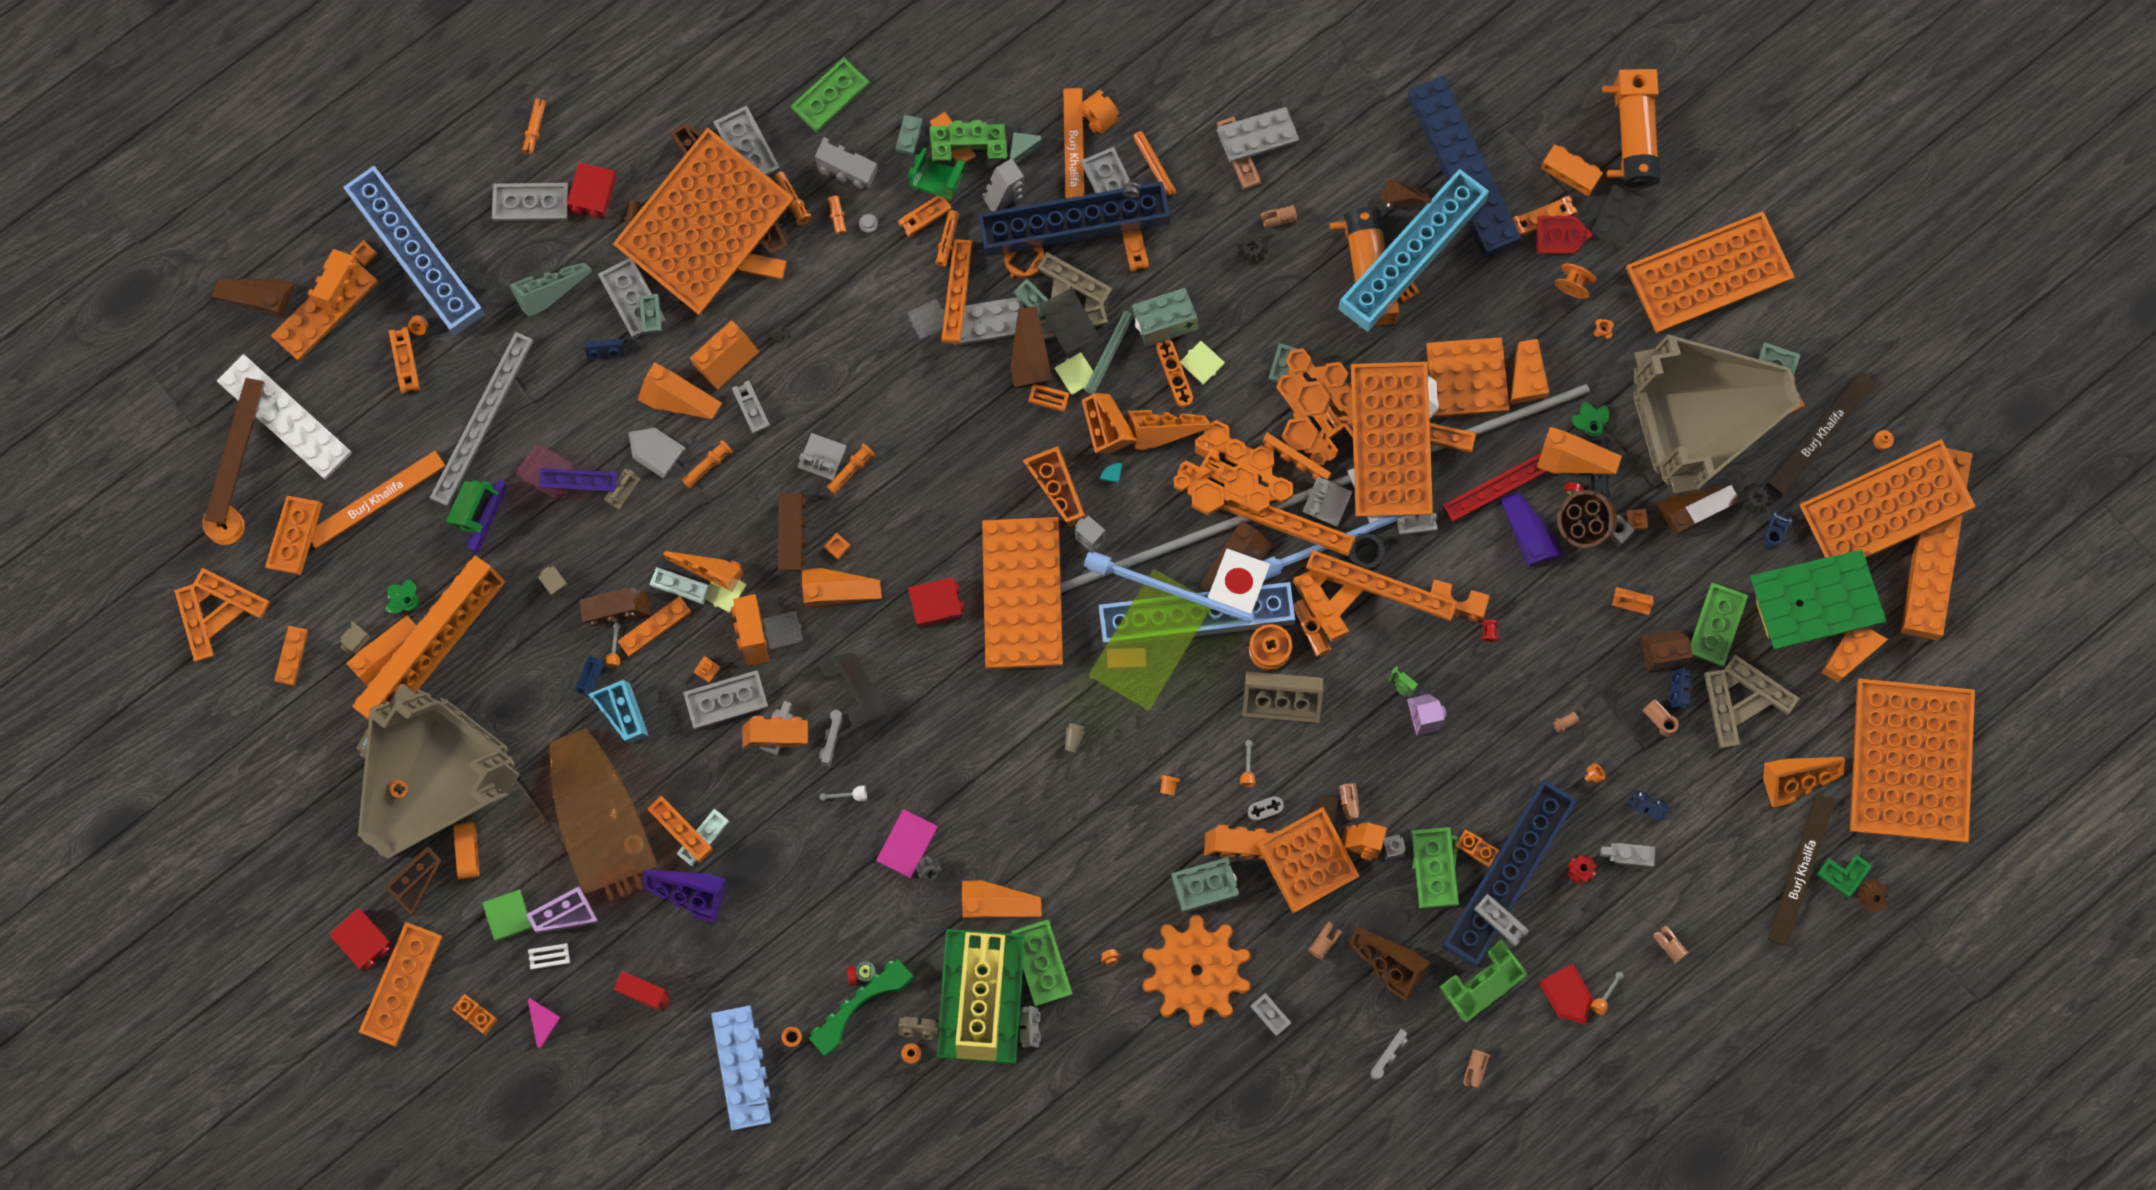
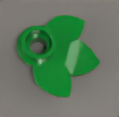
(1591, 417)
(400, 596)

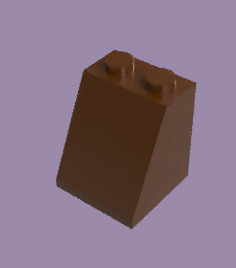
(1666, 650)

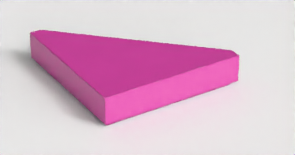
(543, 1022)

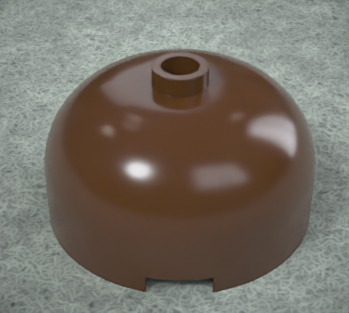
(1576, 519)

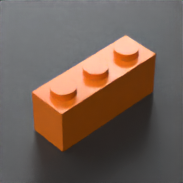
(1571, 170)

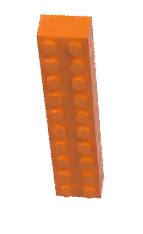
(1933, 570)
(434, 635)

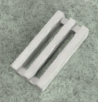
(532, 959)

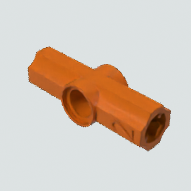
(1316, 638)

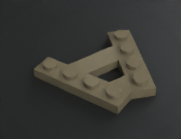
(1069, 277)
(1765, 693)

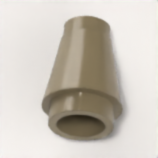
(1073, 737)

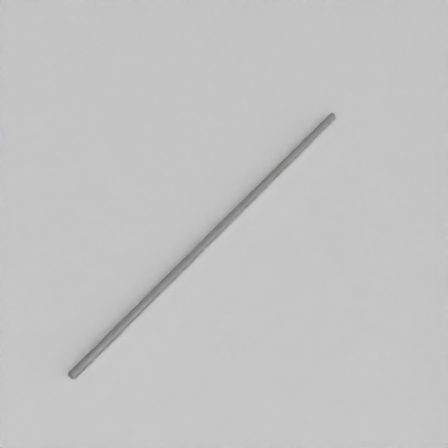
(1303, 496)

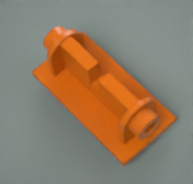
(1632, 601)

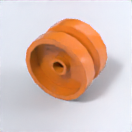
(1272, 636)

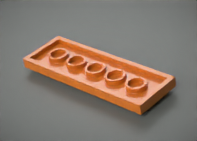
(312, 322)
(400, 984)

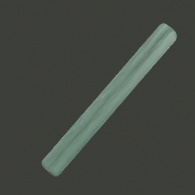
(1109, 352)

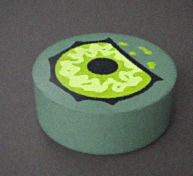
(865, 971)

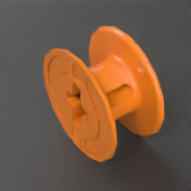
(1575, 281)
(229, 536)

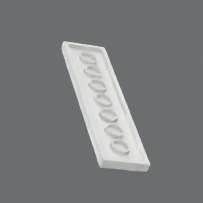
(288, 419)

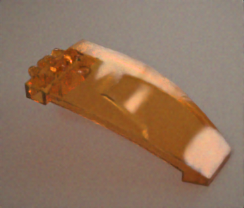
(597, 816)

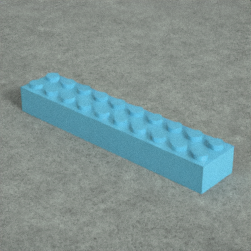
(1413, 250)

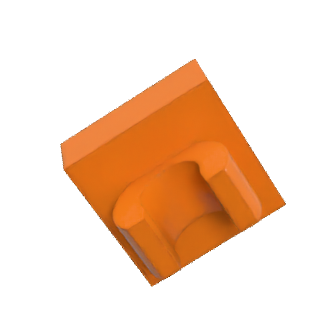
(1637, 519)
(707, 669)

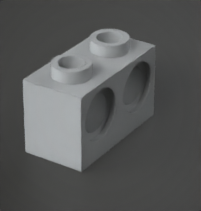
(1089, 533)

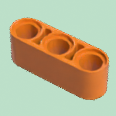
(466, 850)

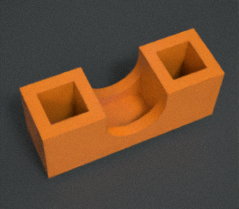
(1472, 608)

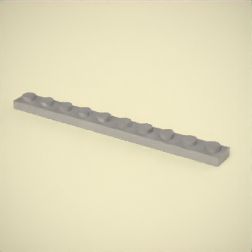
(481, 419)

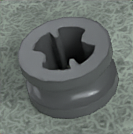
(1131, 189)

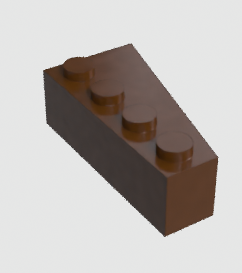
(791, 531)

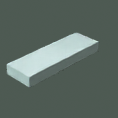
(679, 585)
(708, 830)

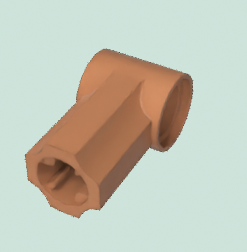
(1659, 717)

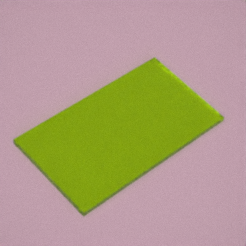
(1149, 643)

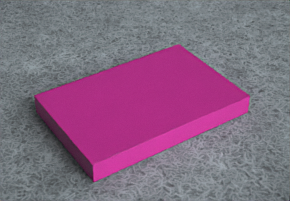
(906, 843)

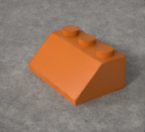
(724, 355)

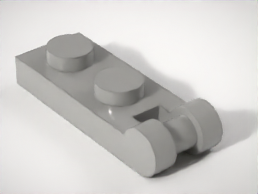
(751, 408)
(827, 753)
(1501, 919)
(1388, 1056)

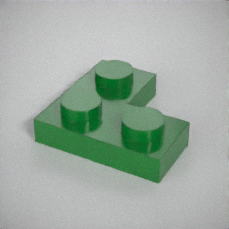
(1845, 879)

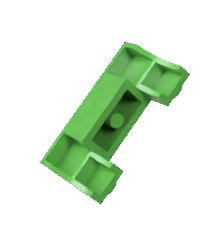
(971, 135)
(1485, 986)

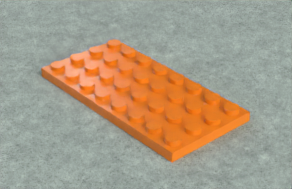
(1709, 272)
(1391, 439)
(1889, 503)
(1022, 593)

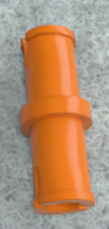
(837, 215)

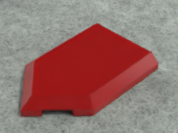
(1560, 234)
(1568, 994)

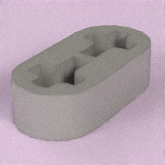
(1264, 804)

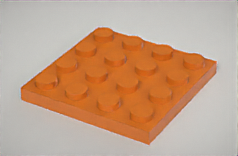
(1469, 376)
(1307, 859)

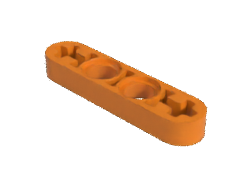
(1173, 373)

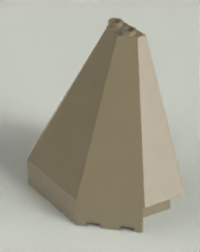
(1705, 407)
(443, 759)

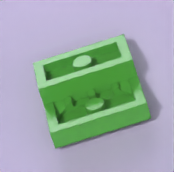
(507, 915)

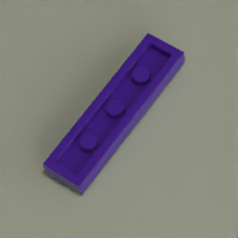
(577, 479)
(490, 509)

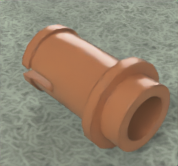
(1566, 722)

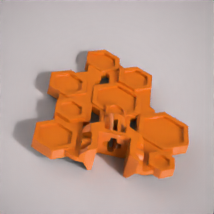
(1313, 400)
(1239, 482)

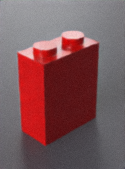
(591, 190)
(936, 602)
(361, 940)
(642, 992)

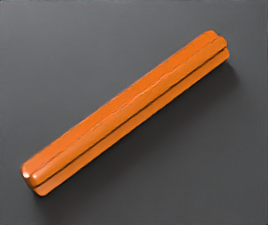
(1154, 163)

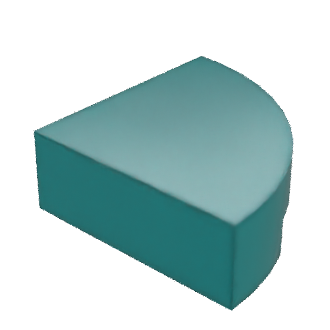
(1112, 473)

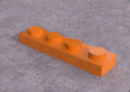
(1289, 454)
(654, 626)
(680, 829)

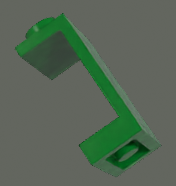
(935, 177)
(466, 504)

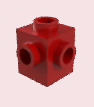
(1579, 876)

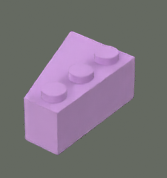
(1426, 714)
(563, 913)

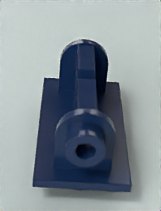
(598, 350)
(589, 675)
(1678, 697)
(1642, 800)

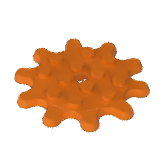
(1200, 992)

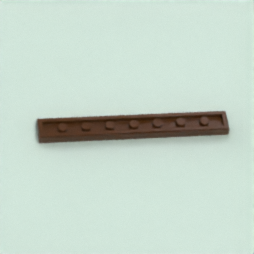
(234, 451)

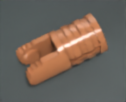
(1279, 216)
(1349, 801)
(1322, 943)
(1670, 944)
(1476, 1068)

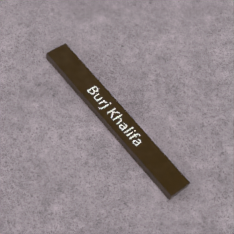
(1821, 433)
(1801, 870)

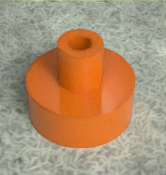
(418, 325)
(1883, 440)
(1595, 773)

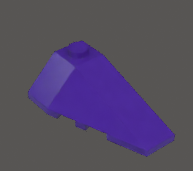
(1532, 534)
(693, 891)

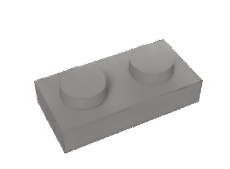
(1270, 1014)

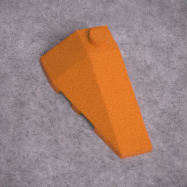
(672, 393)
(1155, 429)
(1574, 455)
(375, 655)

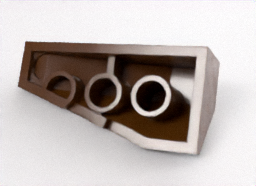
(1403, 195)
(262, 295)
(1395, 964)

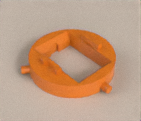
(1033, 269)

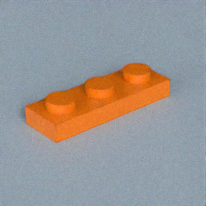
(291, 655)

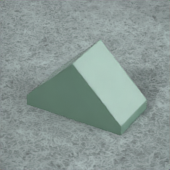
(1024, 145)

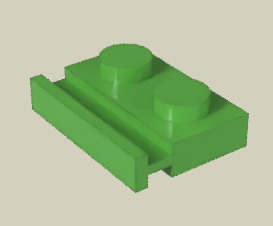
(1404, 683)

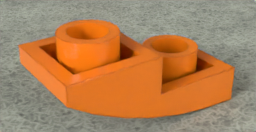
(1477, 849)
(474, 1014)

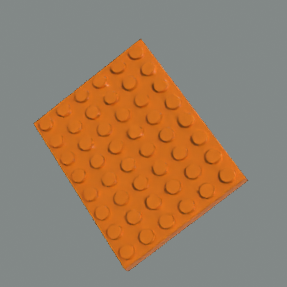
(703, 221)
(1912, 761)

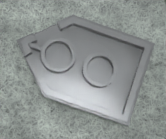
(1105, 171)
(655, 450)

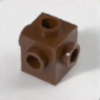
(1873, 895)

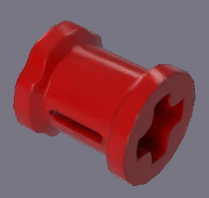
(1490, 631)

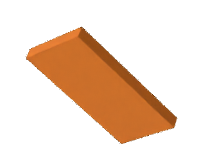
(293, 535)

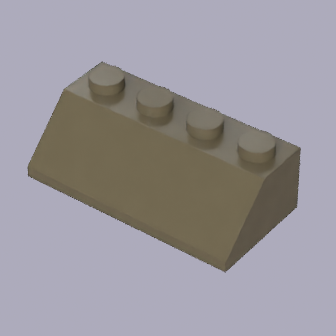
(1282, 697)

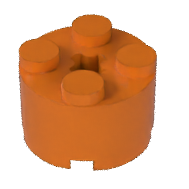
(1100, 112)

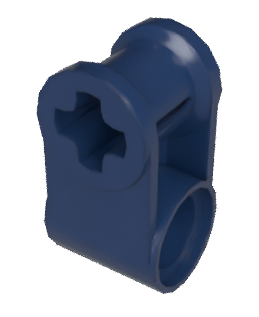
(1777, 527)

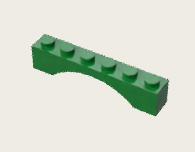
(890, 980)

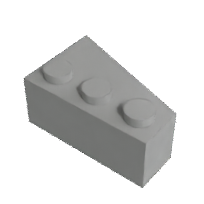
(845, 165)
(1006, 186)

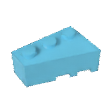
(622, 710)

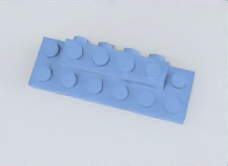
(741, 1068)

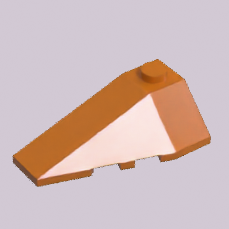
(714, 570)
(832, 587)
(1793, 777)
(991, 901)

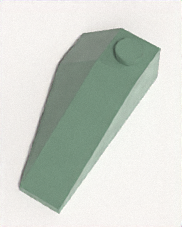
(540, 293)

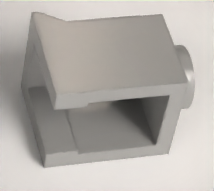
(1394, 847)

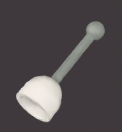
(858, 794)

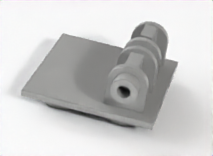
(821, 456)
(1327, 501)

